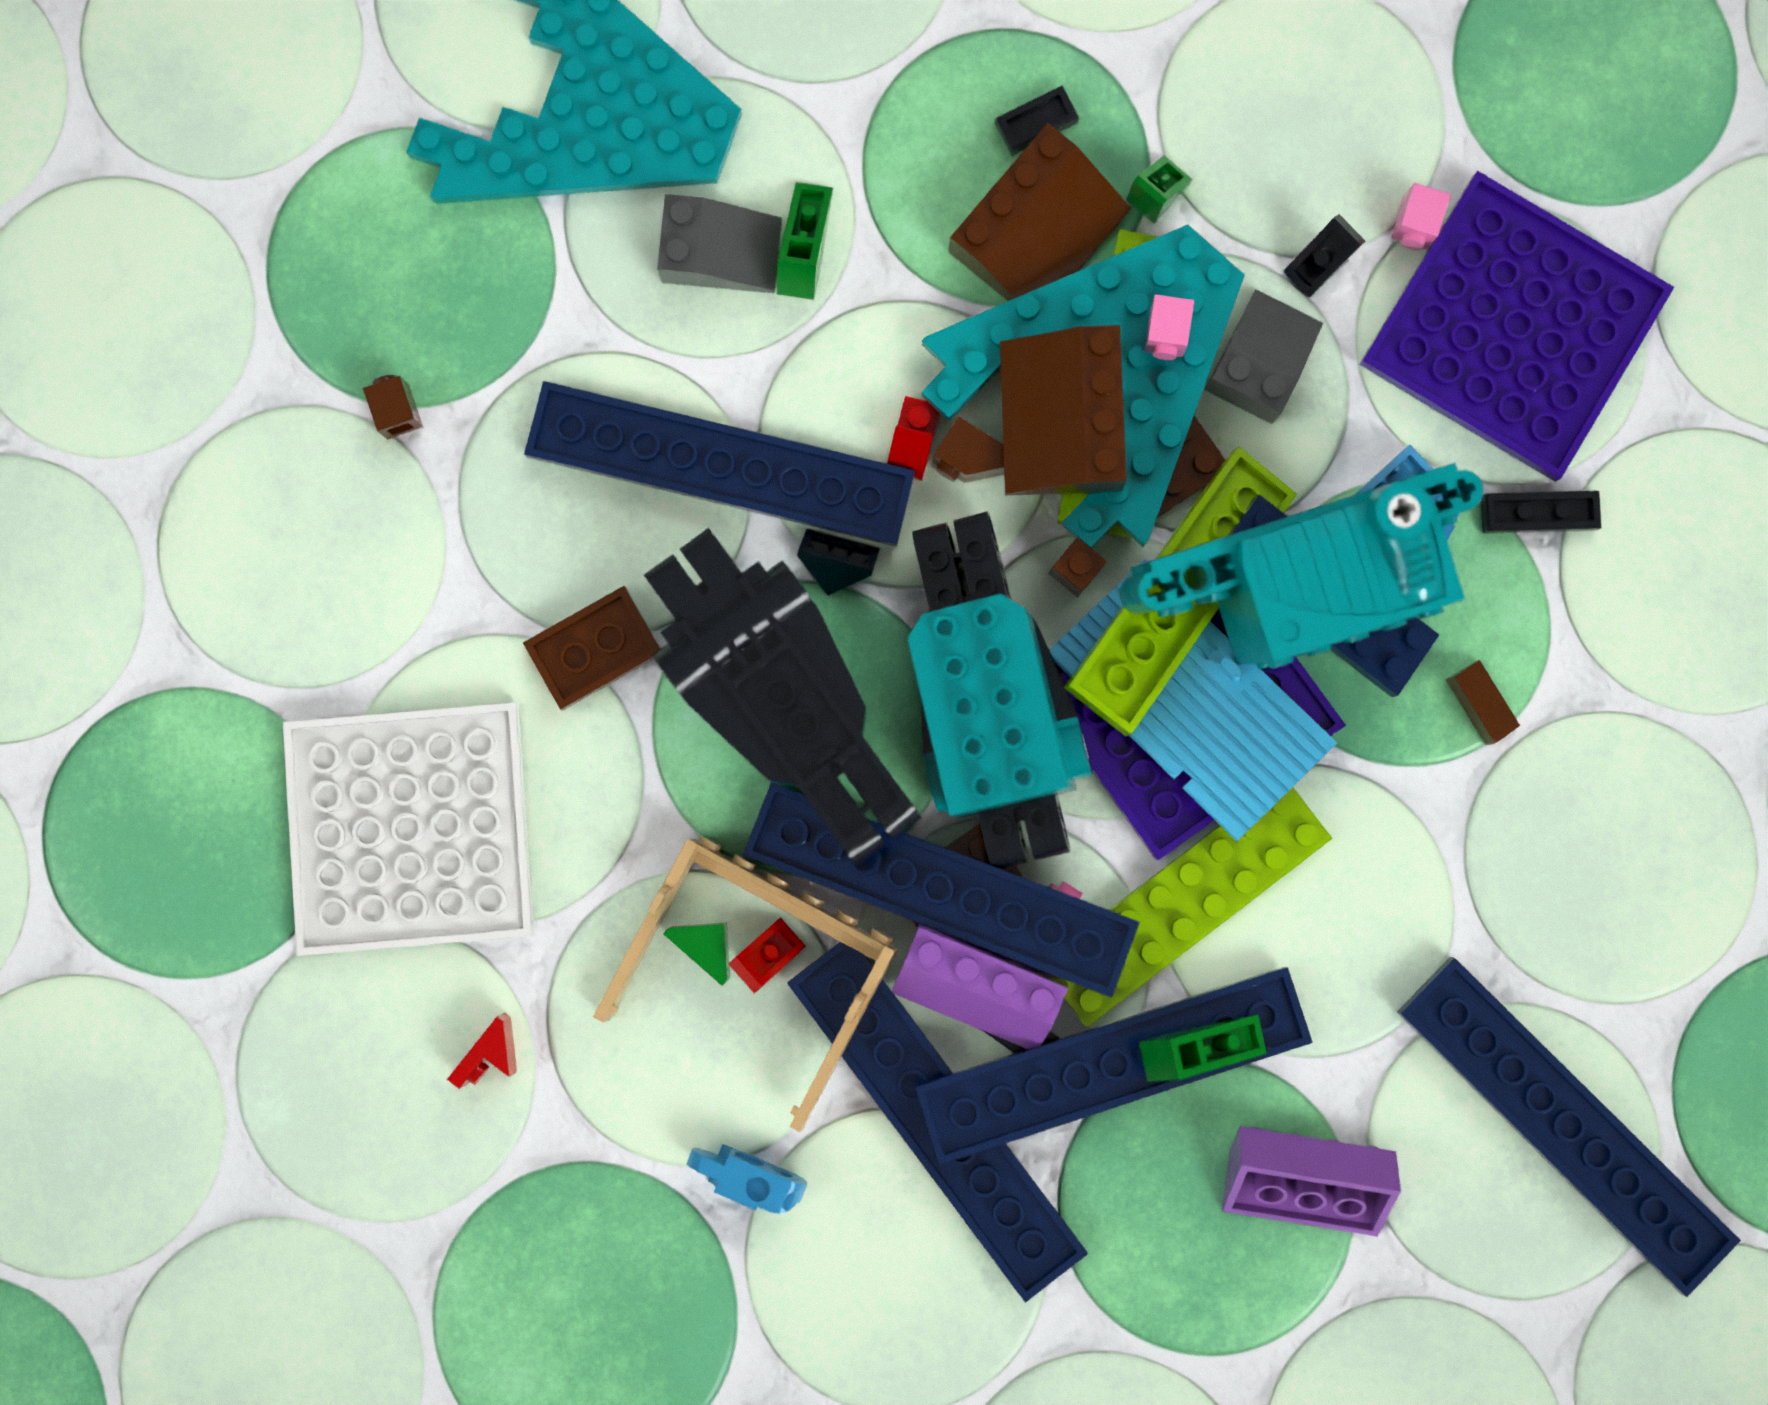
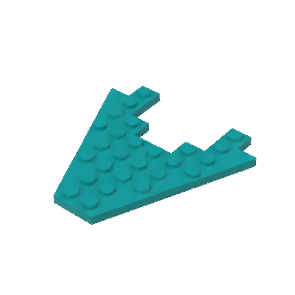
(613, 120)
(1156, 392)

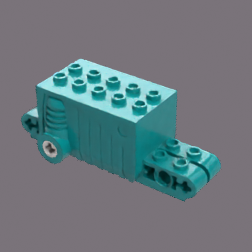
(1321, 571)

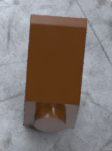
(968, 454)

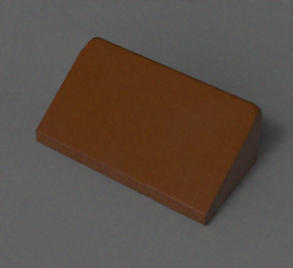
(1483, 703)

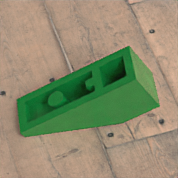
(803, 241)
(1202, 1048)

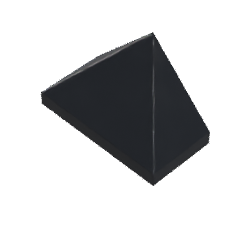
(836, 560)

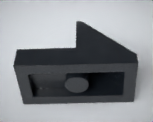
(1324, 255)

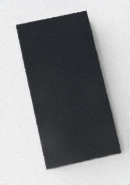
(1026, 121)

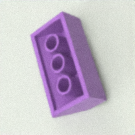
(980, 987)
(1310, 1181)

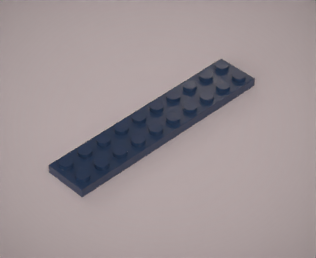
(719, 463)
(949, 894)
(1094, 1068)
(1569, 1126)
(985, 1188)

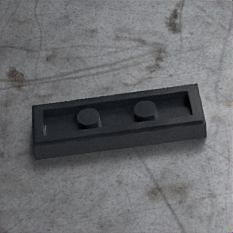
(1541, 512)

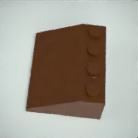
(1039, 218)
(1063, 412)

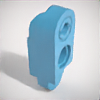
(749, 1179)

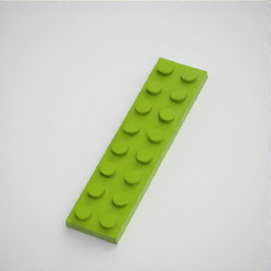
(1144, 650)
(1203, 892)

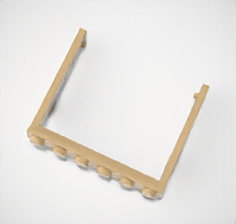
(774, 891)

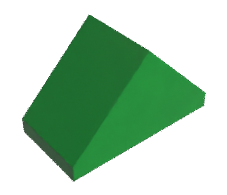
(1157, 188)
(705, 946)

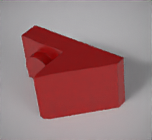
(914, 436)
(767, 955)
(495, 1046)

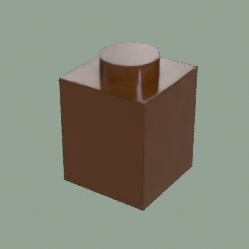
(392, 406)
(1077, 567)

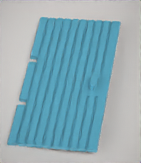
(1216, 723)

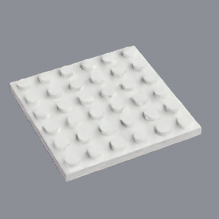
(408, 829)

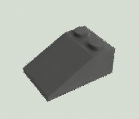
(718, 245)
(1264, 357)

